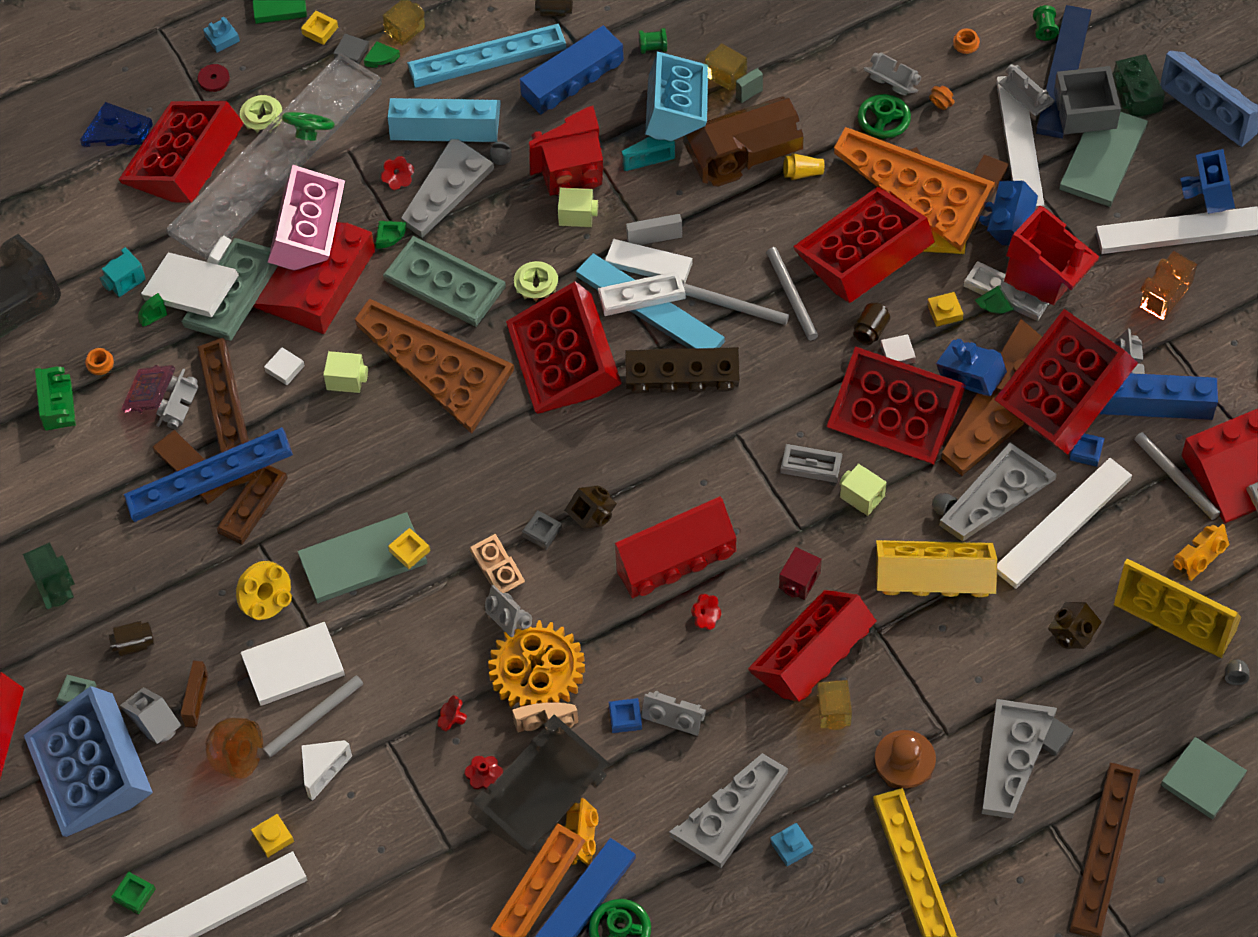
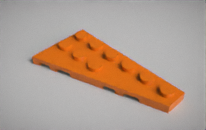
(936, 190)

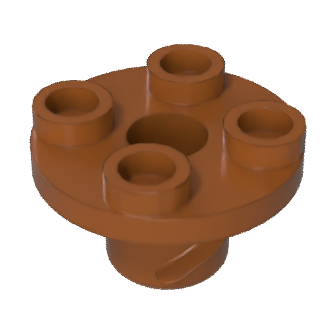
(905, 759)

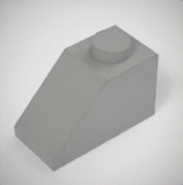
(151, 715)

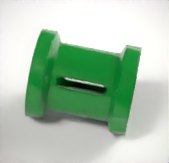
(1045, 23)
(652, 40)

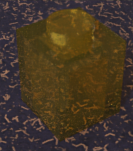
(404, 21)
(726, 66)
(834, 704)

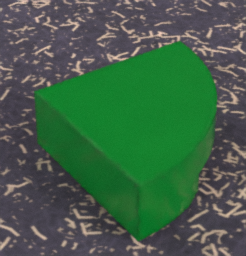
(380, 55)
(389, 233)
(995, 301)
(152, 310)

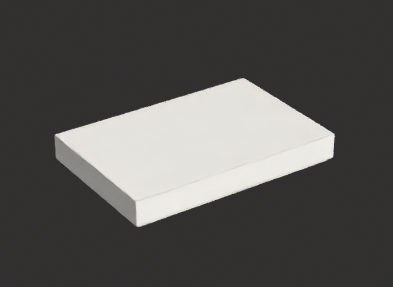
(190, 284)
(292, 663)

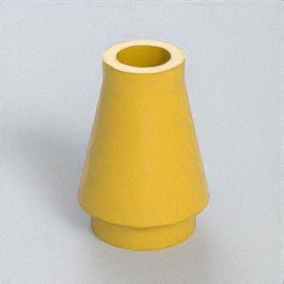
(802, 166)

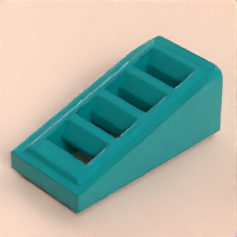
(647, 153)

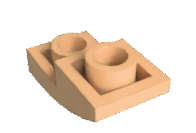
(496, 564)
(534, 715)

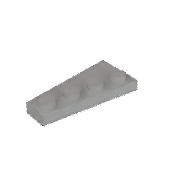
(447, 184)
(996, 491)
(1014, 748)
(725, 819)

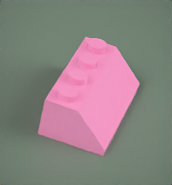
(306, 219)

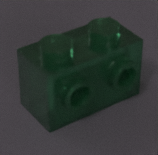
(1138, 86)
(50, 575)

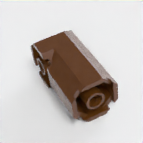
(744, 140)

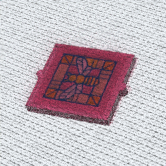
(148, 388)

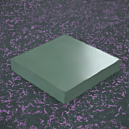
(1203, 778)

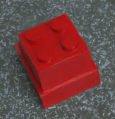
(569, 153)
(1046, 257)

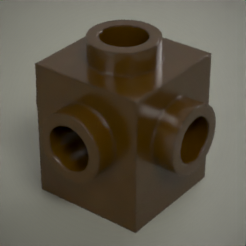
(591, 506)
(1074, 625)

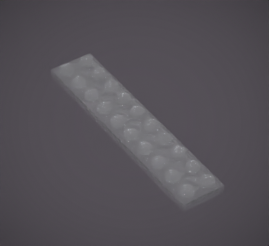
(268, 160)

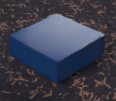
(1087, 450)
(625, 715)

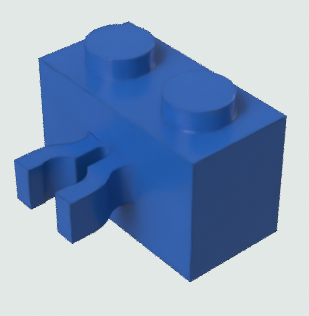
(1211, 182)
(1011, 208)
(973, 366)

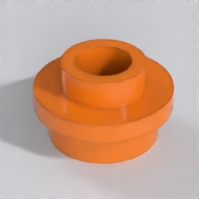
(966, 41)
(941, 97)
(99, 355)

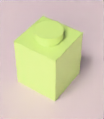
(576, 207)
(345, 372)
(862, 489)

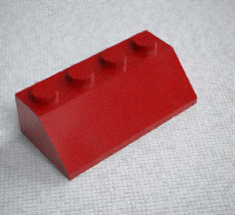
(675, 548)
(813, 644)

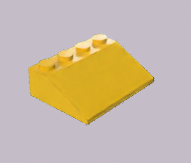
(1176, 608)

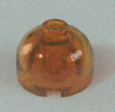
(233, 747)

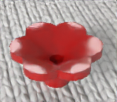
(401, 177)
(706, 611)
(451, 714)
(483, 771)

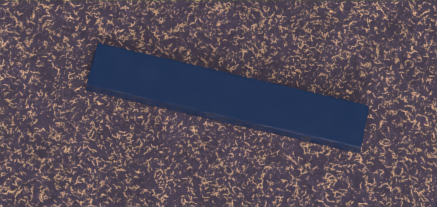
(1066, 57)

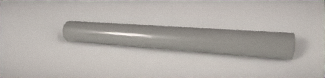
(792, 293)
(736, 304)
(1177, 476)
(313, 716)

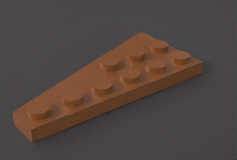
(449, 369)
(986, 421)

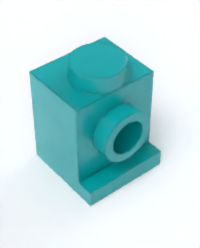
(122, 273)

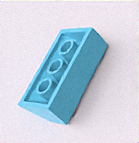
(676, 97)
(443, 119)

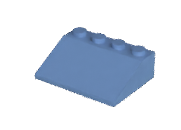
(87, 762)

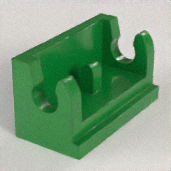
(55, 398)

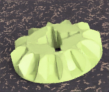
(254, 107)
(526, 274)

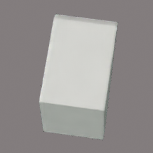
(322, 763)

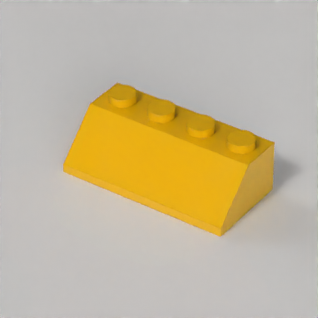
(936, 567)

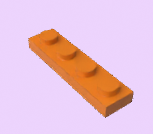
(538, 883)

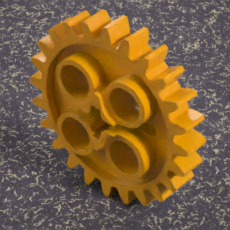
(514, 654)

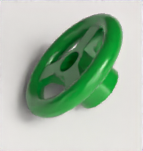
(885, 110)
(307, 124)
(621, 916)

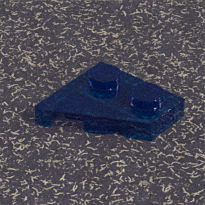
(116, 127)

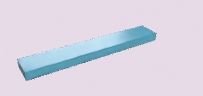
(486, 55)
(664, 316)

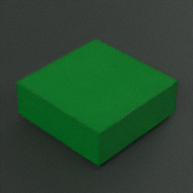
(133, 893)

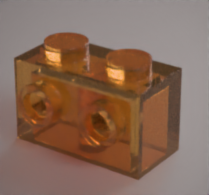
(1167, 285)

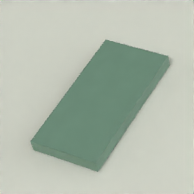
(1103, 160)
(254, 273)
(444, 281)
(355, 559)

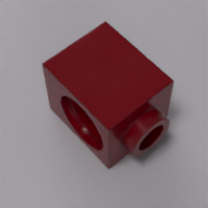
(799, 573)

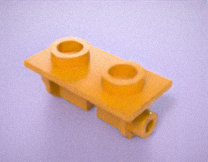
(1209, 544)
(582, 820)

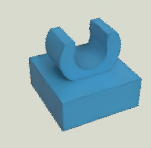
(221, 34)
(791, 844)

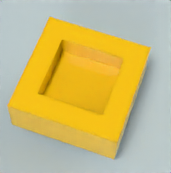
(319, 27)
(945, 309)
(409, 548)
(272, 835)

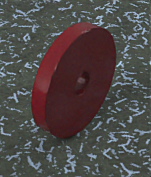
(213, 70)

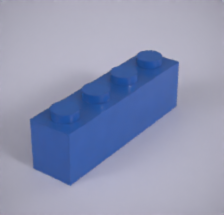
(572, 70)
(1165, 397)

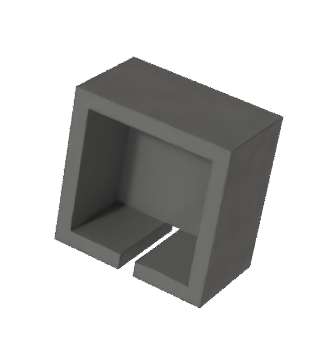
(1087, 100)

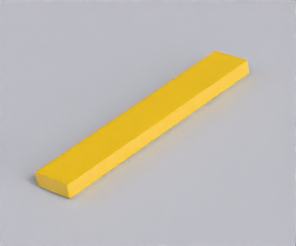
(913, 865)

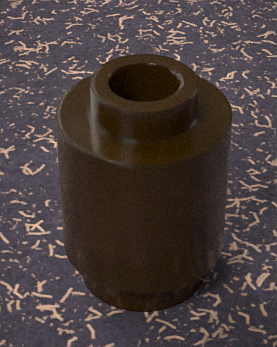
(554, 7)
(871, 323)
(131, 638)

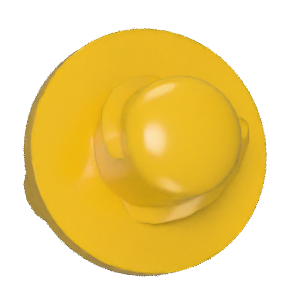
(263, 590)

